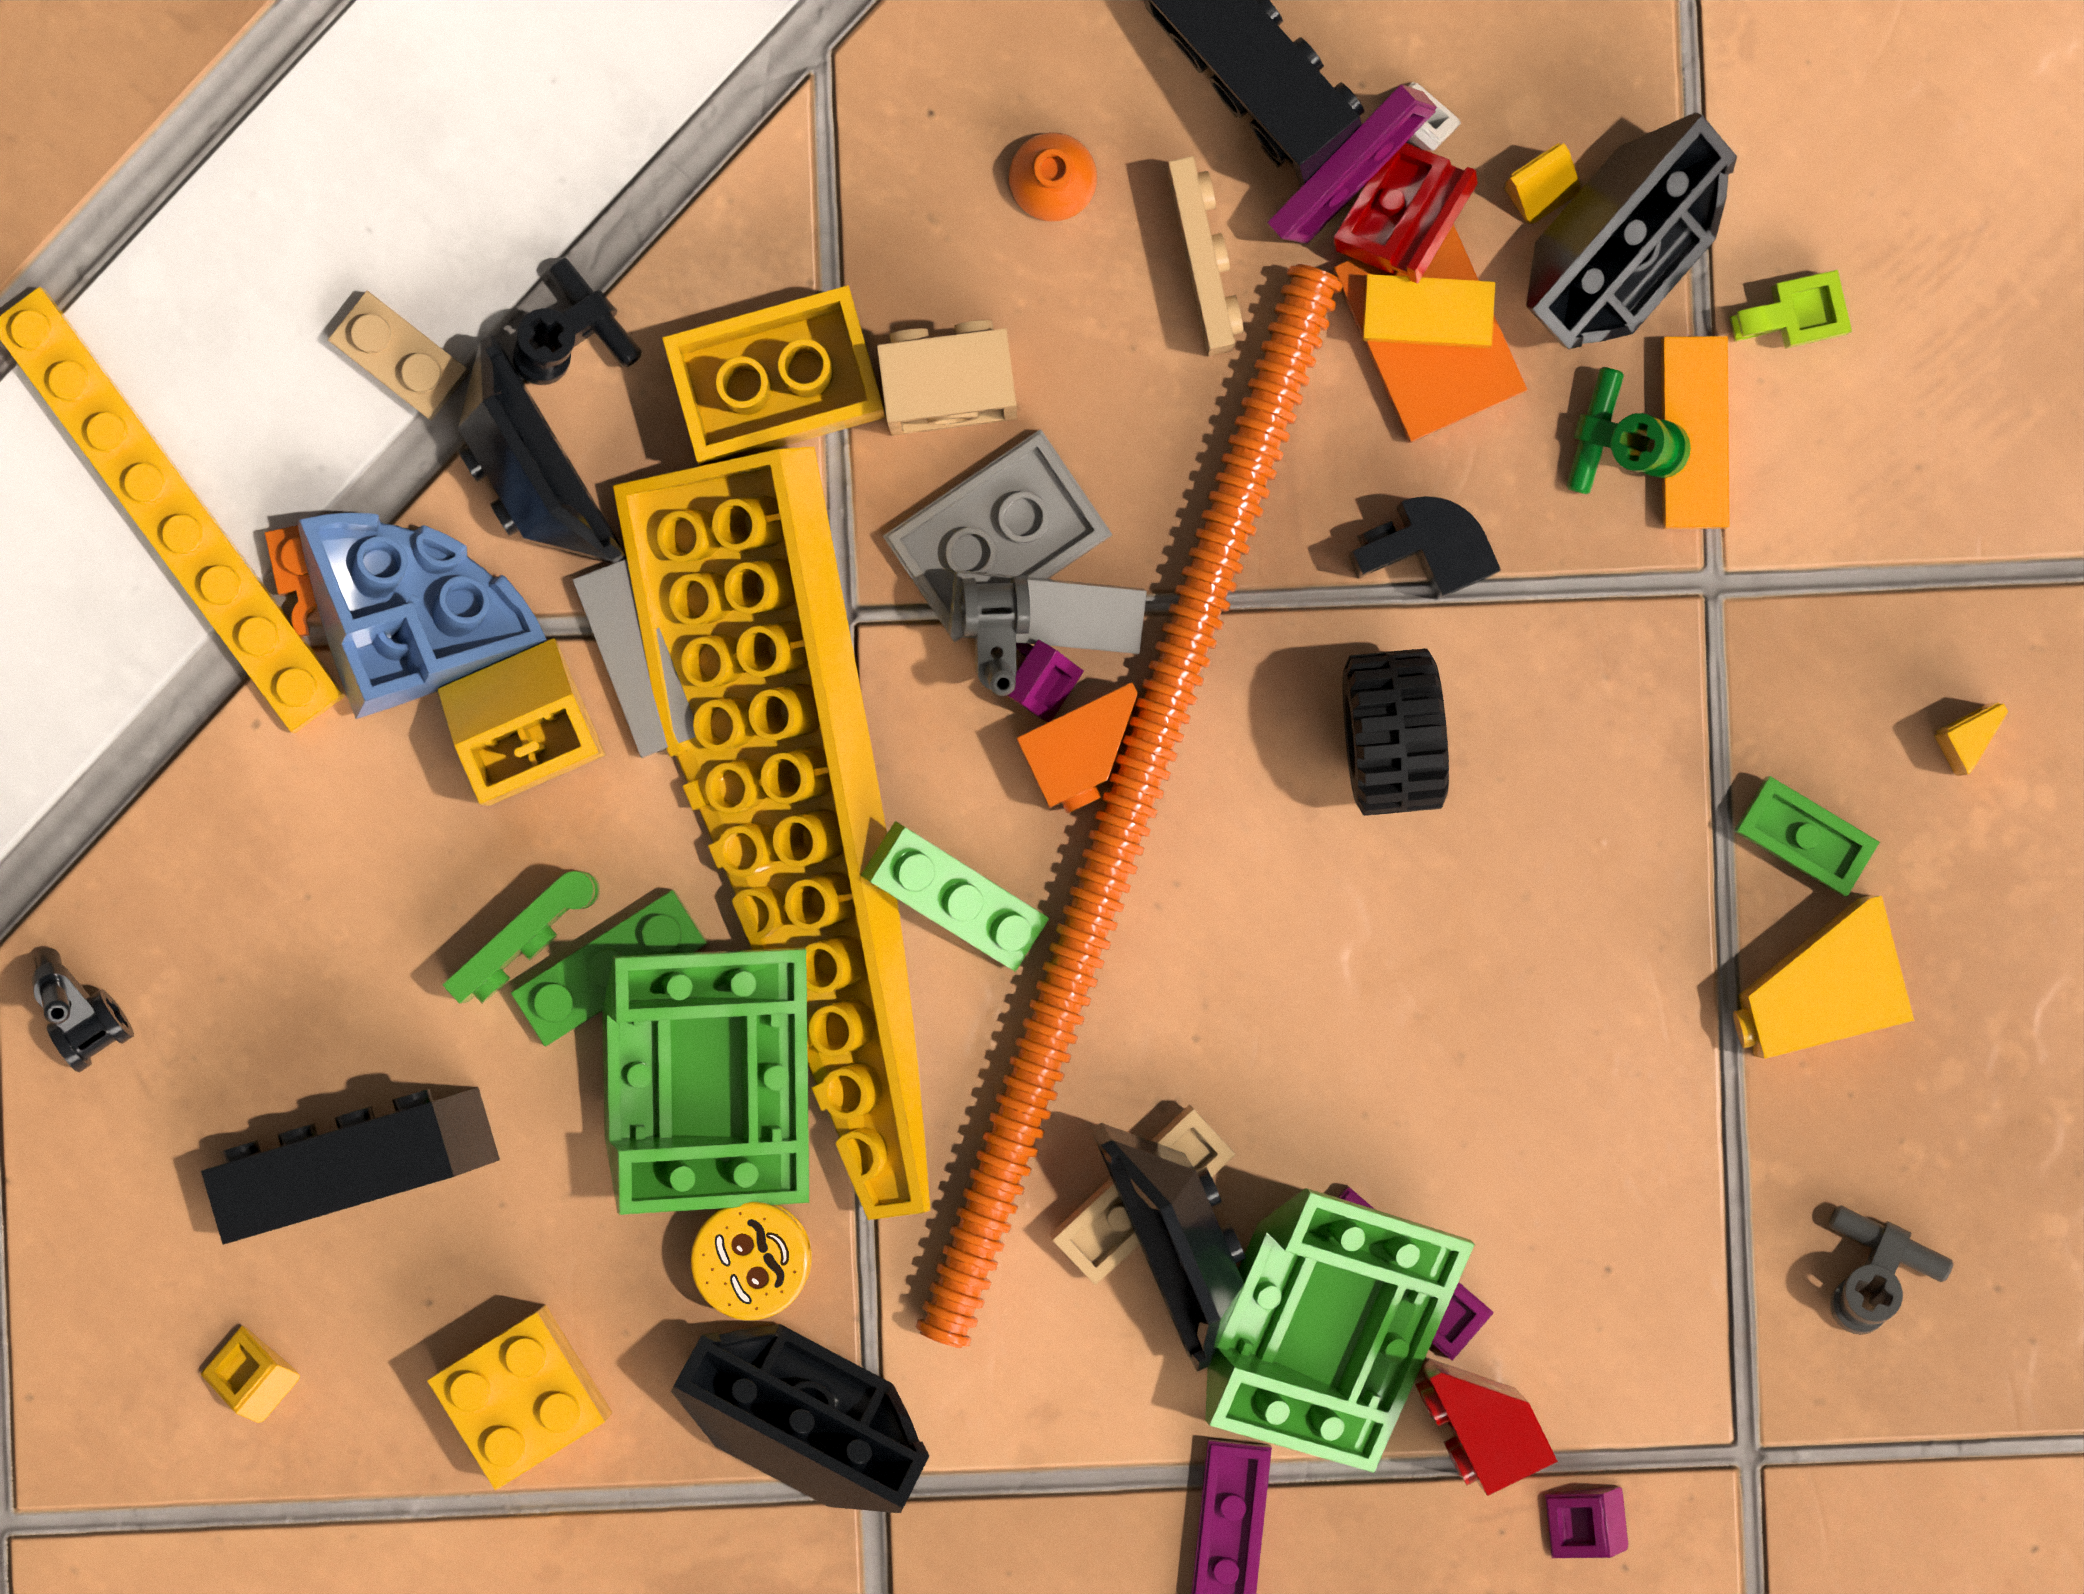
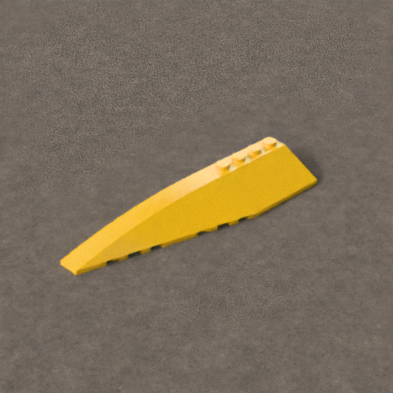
(785, 775)

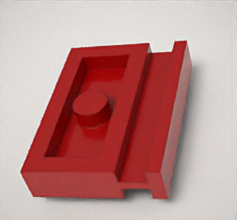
(1405, 212)

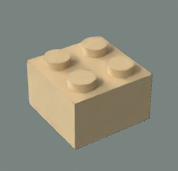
(947, 378)

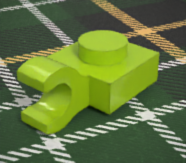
(1803, 310)

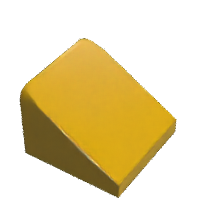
(1543, 183)
(1969, 736)
(250, 1376)

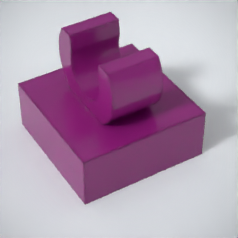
(1044, 679)

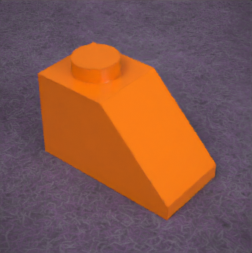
(1078, 749)

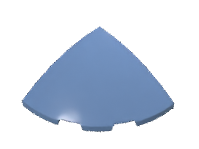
(407, 608)

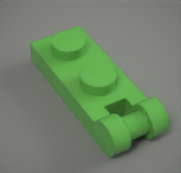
(525, 934)

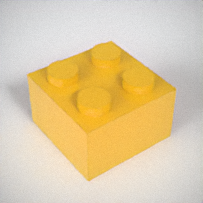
(520, 1397)

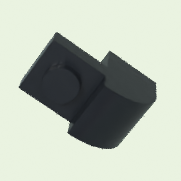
(1443, 537)

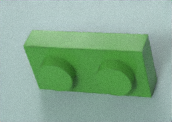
(1806, 836)

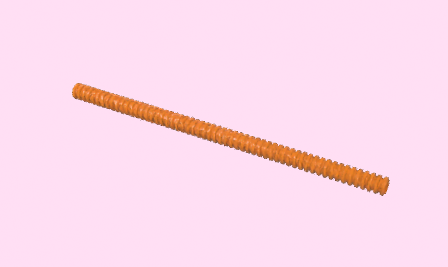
(1129, 805)

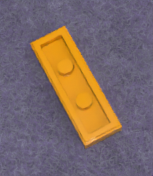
(1697, 400)

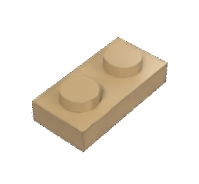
(399, 355)

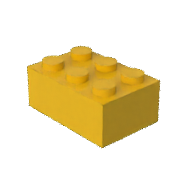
(774, 377)

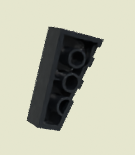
(1264, 75)
(349, 1165)

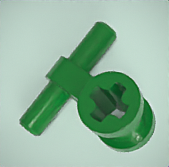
(1626, 439)

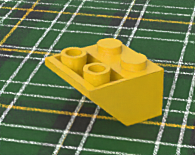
(519, 723)

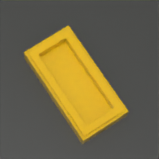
(1428, 312)

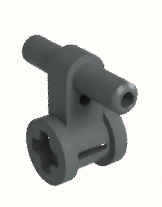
(994, 617)
(1889, 1248)

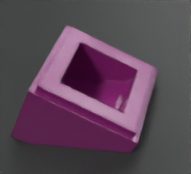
(1587, 1523)

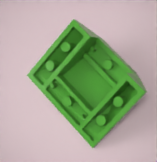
(706, 1079)
(1331, 1327)

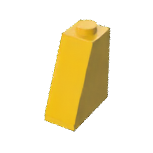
(1828, 987)

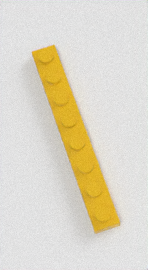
(168, 510)

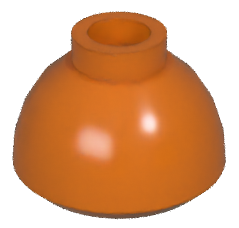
(1053, 176)

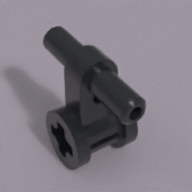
(588, 315)
(78, 1022)

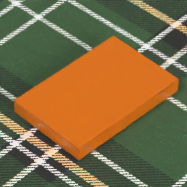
(1435, 382)

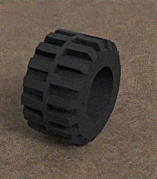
(1395, 732)

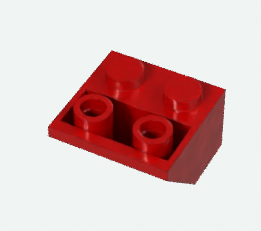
(1491, 1425)

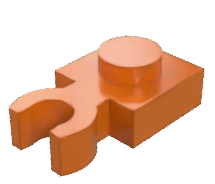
(292, 574)

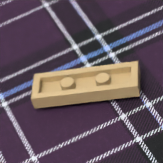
(1204, 255)
(1100, 1232)

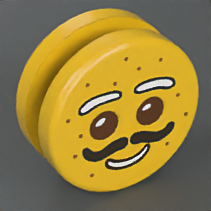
(751, 1260)

